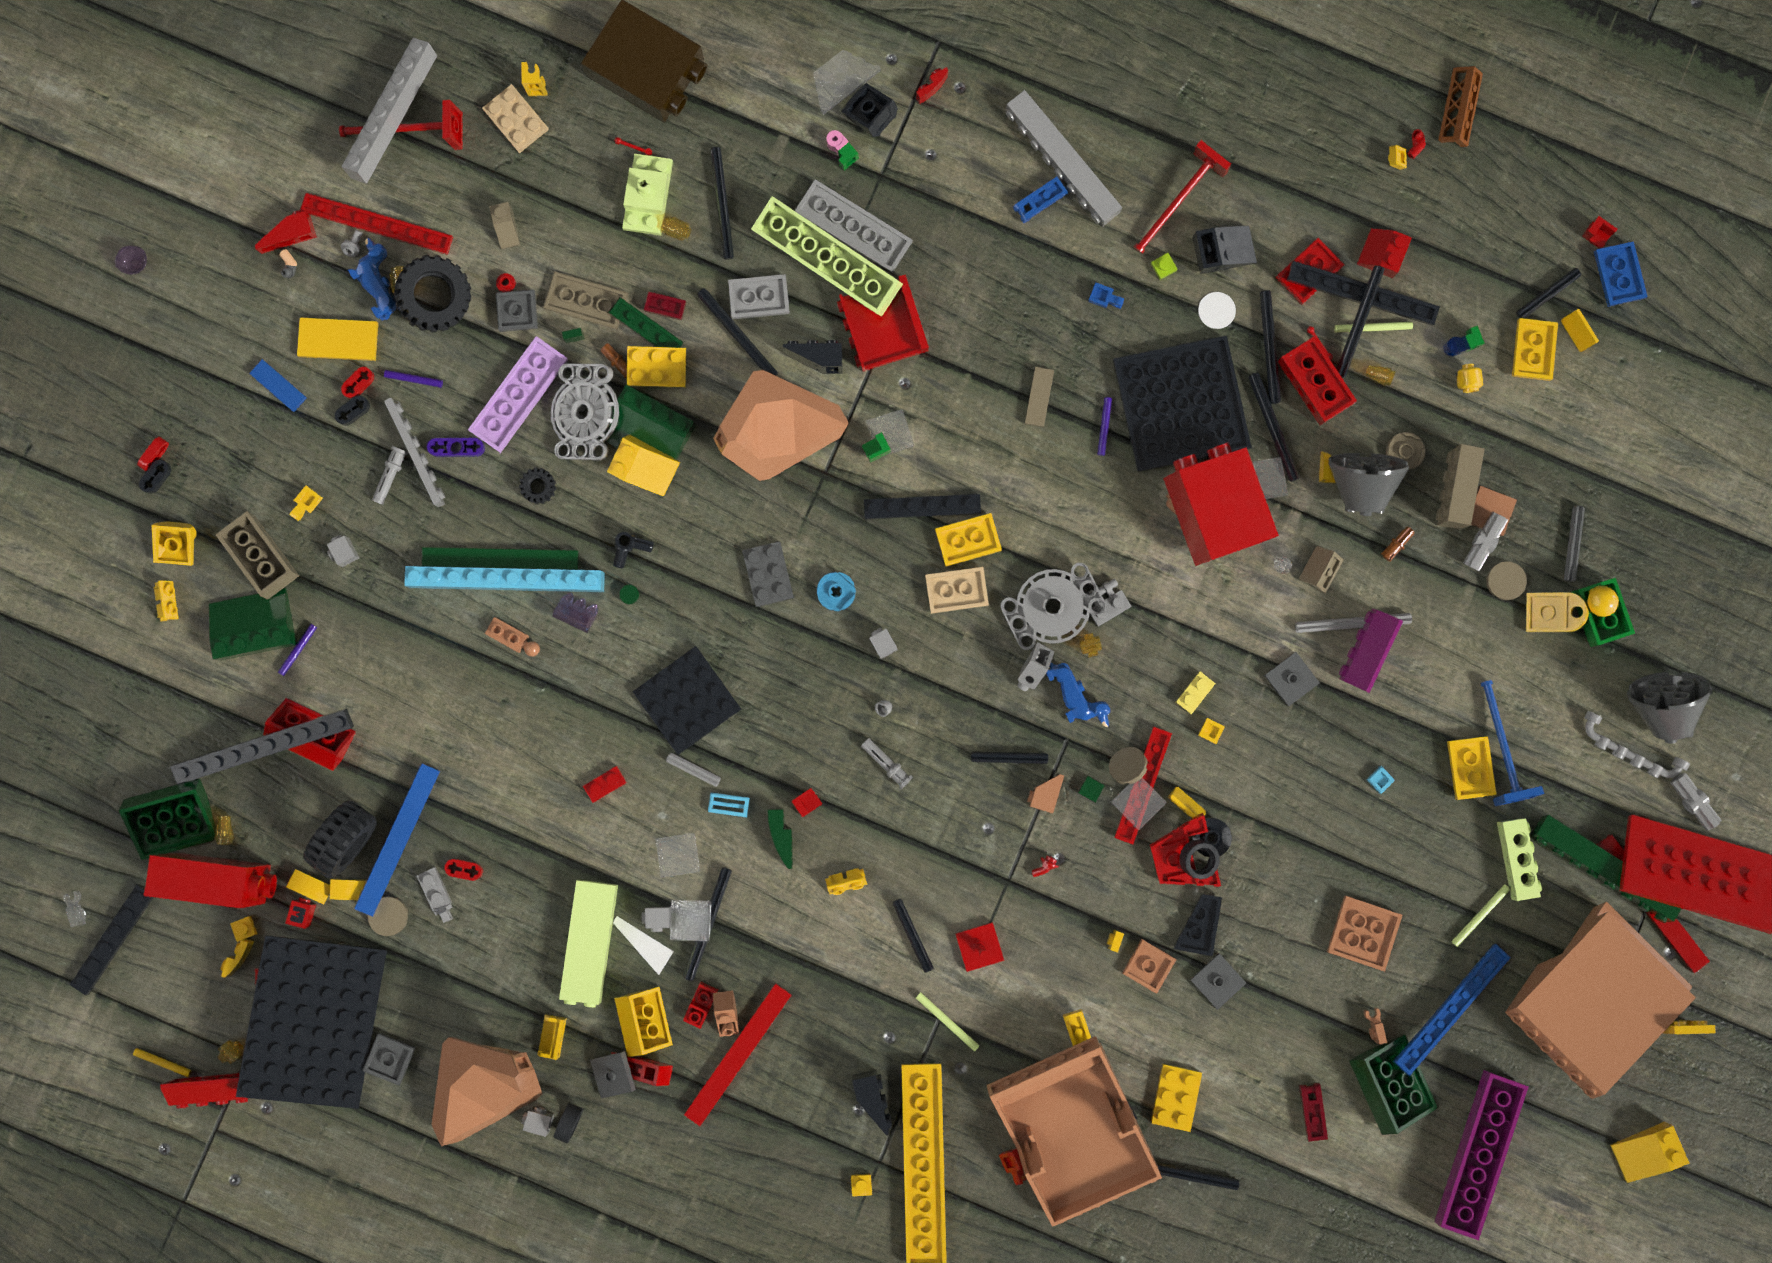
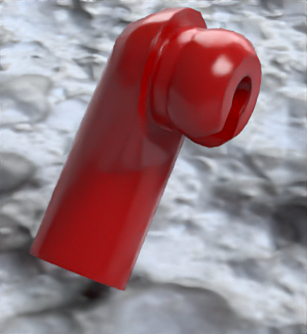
(1419, 143)

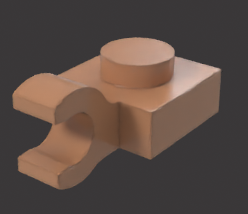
(1377, 1030)

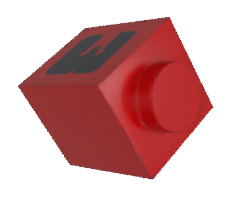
(301, 913)

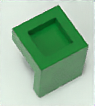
(876, 448)

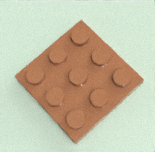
(1364, 933)

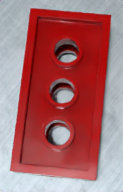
(1322, 369)

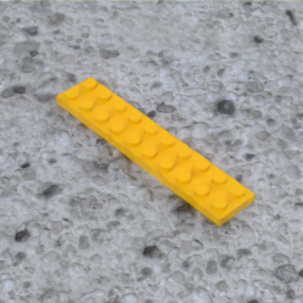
(923, 1163)

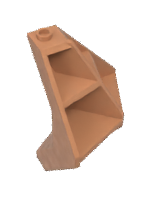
(776, 425)
(479, 1088)

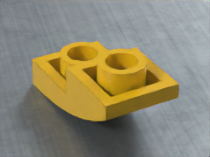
(309, 886)
(346, 889)
(233, 963)

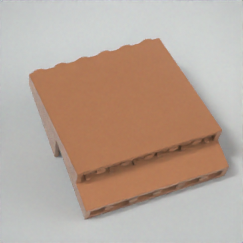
(1600, 1001)
(1074, 1131)

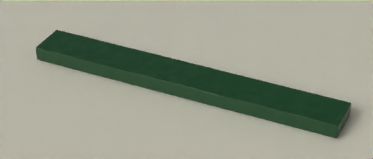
(500, 558)

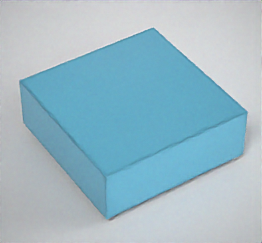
(1380, 779)

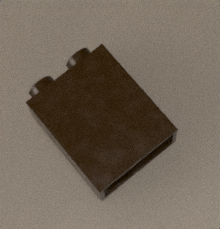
(644, 62)

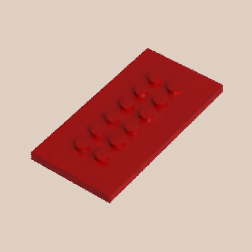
(1697, 873)

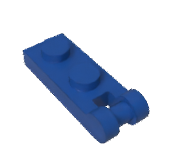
(1040, 199)

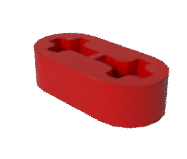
(354, 379)
(153, 453)
(464, 865)

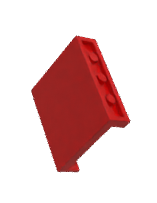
(885, 337)

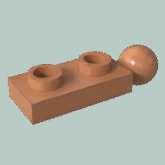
(512, 637)

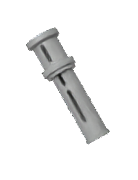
(392, 466)
(893, 770)

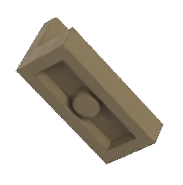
(1321, 568)

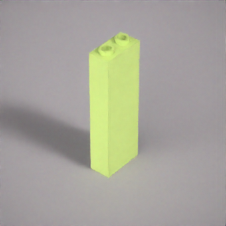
(588, 943)

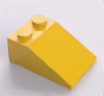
(643, 465)
(1649, 1152)

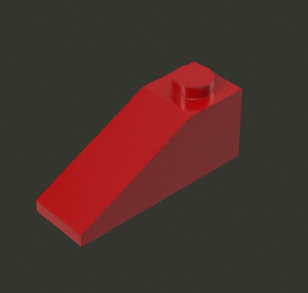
(289, 231)
(649, 1071)

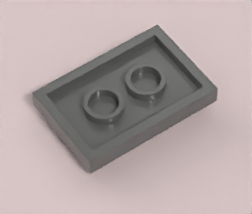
(768, 574)

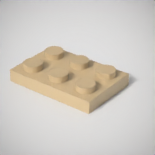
(515, 118)
(956, 590)

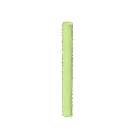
(1376, 326)
(1480, 915)
(947, 1021)

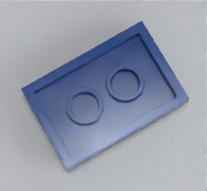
(1620, 274)

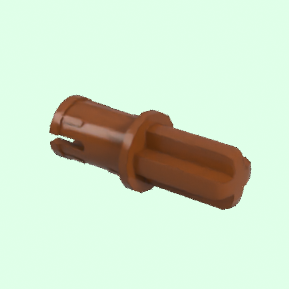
(615, 359)
(1397, 544)

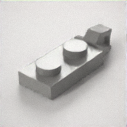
(436, 893)

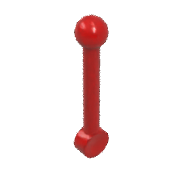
(618, 140)
(1310, 330)

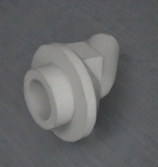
(351, 246)

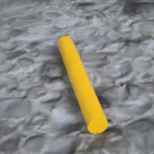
(162, 1062)

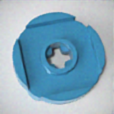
(836, 580)

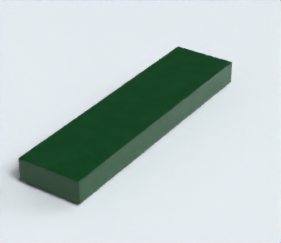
(644, 325)

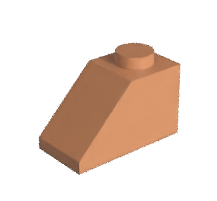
(1046, 794)

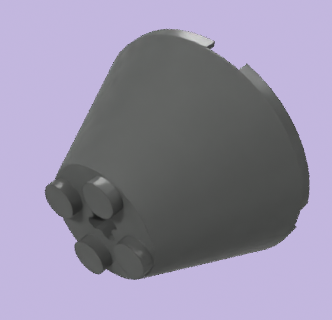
(1367, 482)
(1670, 703)

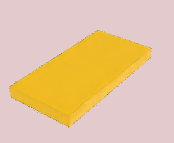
(337, 339)

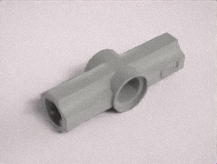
(1485, 541)
(1695, 801)

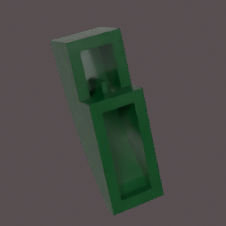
(781, 837)

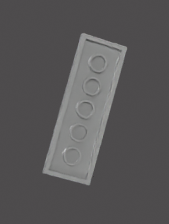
(854, 226)

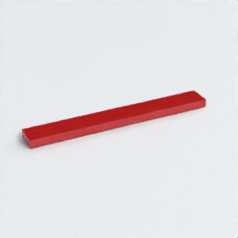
(377, 224)
(1672, 931)
(737, 1054)

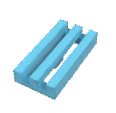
(712, 802)

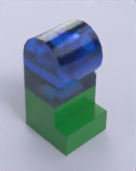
(1459, 345)

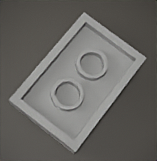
(758, 296)

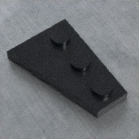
(1201, 927)

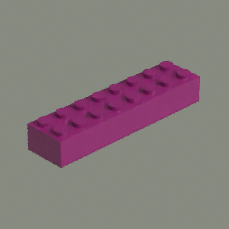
(1481, 1155)

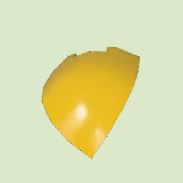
(1325, 473)

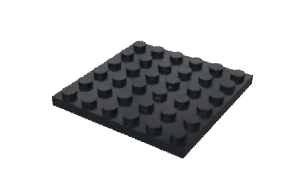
(1181, 402)

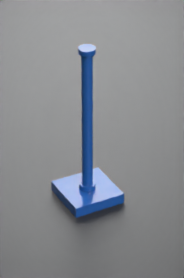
(1517, 792)

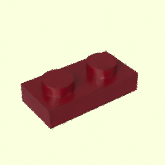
(665, 306)

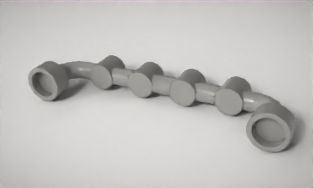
(1636, 759)

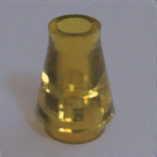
(1380, 374)
(224, 832)

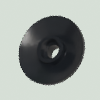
(1221, 833)

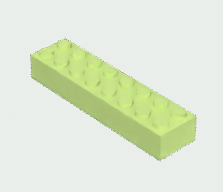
(826, 256)

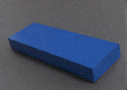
(278, 385)

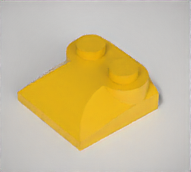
(173, 543)

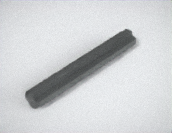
(1574, 543)

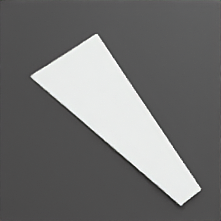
(650, 949)

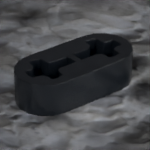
(355, 414)
(152, 474)

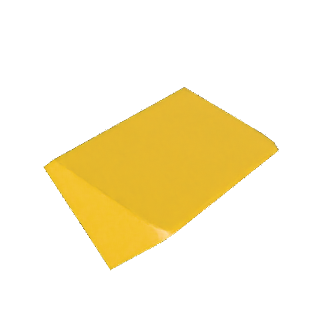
(1579, 330)
(1185, 803)

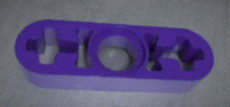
(470, 442)

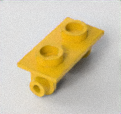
(165, 593)
(855, 880)

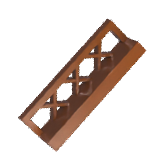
(1467, 107)

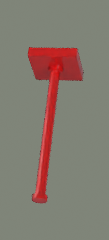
(451, 126)
(1211, 160)
(979, 947)

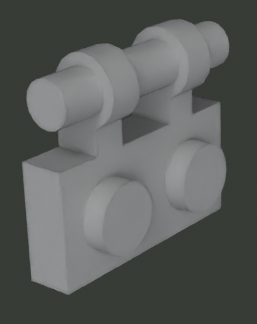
(1115, 603)

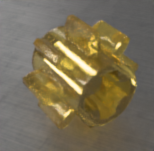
(1090, 645)
(230, 1051)

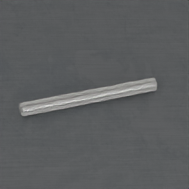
(1344, 623)

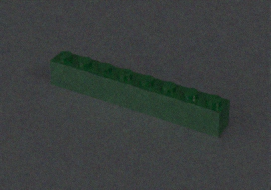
(1596, 862)

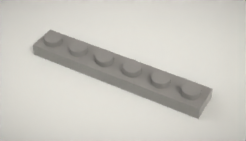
(412, 444)

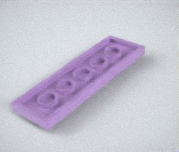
(518, 394)

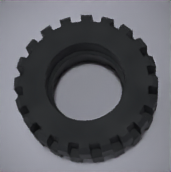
(444, 270)
(339, 839)

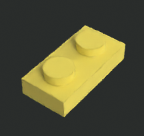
(1195, 692)

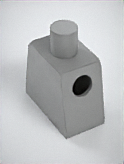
(1033, 671)

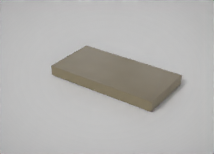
(583, 300)

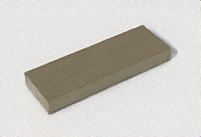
(1039, 397)

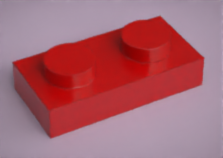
(605, 784)

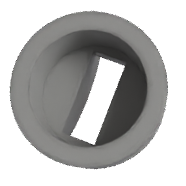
(883, 708)

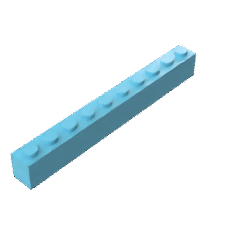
(504, 579)

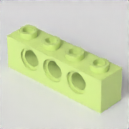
(1514, 870)

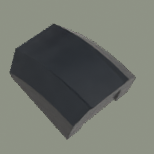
(870, 110)

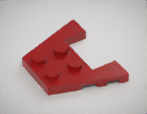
(1167, 852)

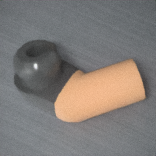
(290, 264)

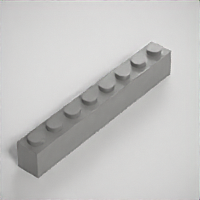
(389, 110)
(1063, 159)

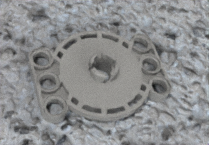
(576, 396)
(1072, 603)

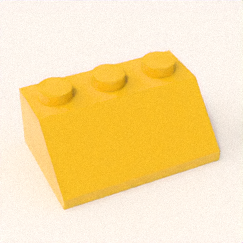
(643, 1022)

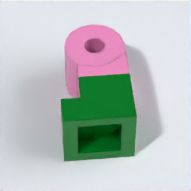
(838, 143)

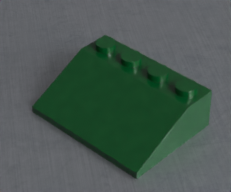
(650, 423)
(250, 625)
(169, 819)
(1390, 1093)

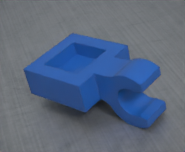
(1102, 295)

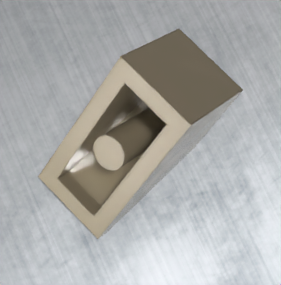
(505, 225)

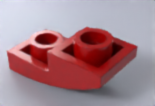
(936, 81)
(700, 1005)

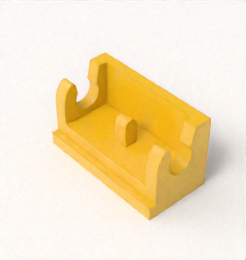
(532, 82)
(552, 1037)

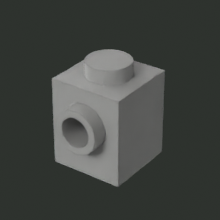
(342, 550)
(882, 643)
(657, 918)
(537, 1121)

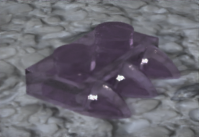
(575, 613)

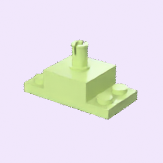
(647, 194)

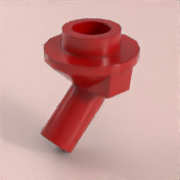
(1048, 864)

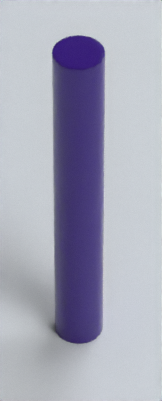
(413, 378)
(1104, 426)
(297, 649)

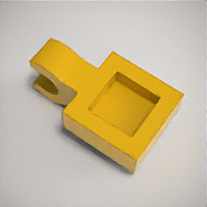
(306, 500)

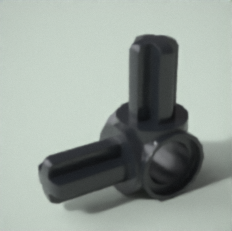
(635, 542)

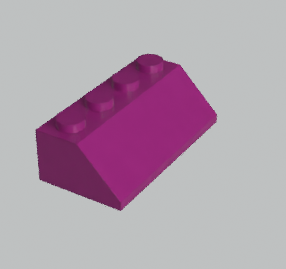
(1370, 649)

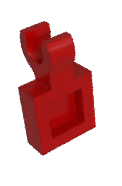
(1013, 1165)

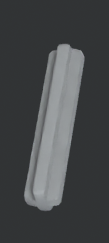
(693, 769)

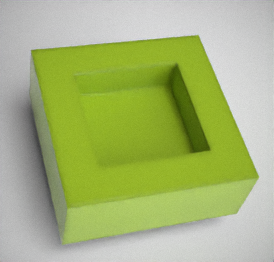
(1164, 266)

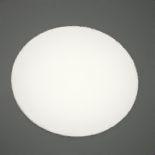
(1217, 310)

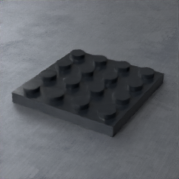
(687, 700)

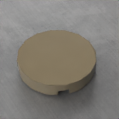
(1407, 447)
(1506, 580)
(1128, 765)
(389, 917)

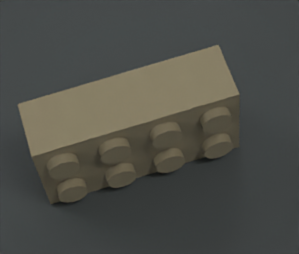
(1460, 487)
(257, 555)

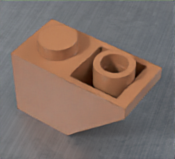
(726, 1013)

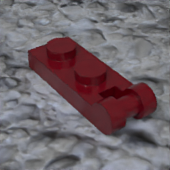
(1313, 1112)

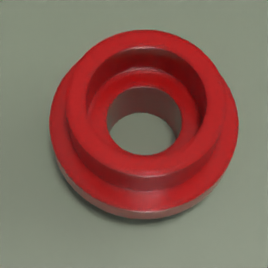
(511, 285)

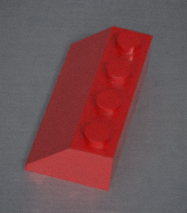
(324, 751)
(202, 1090)

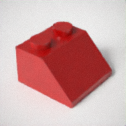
(1384, 249)

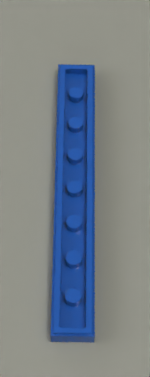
(396, 840)
(1451, 1009)

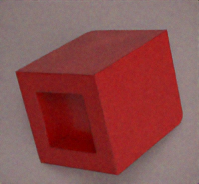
(1599, 232)
(807, 802)

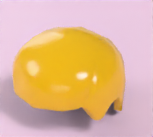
(1602, 601)

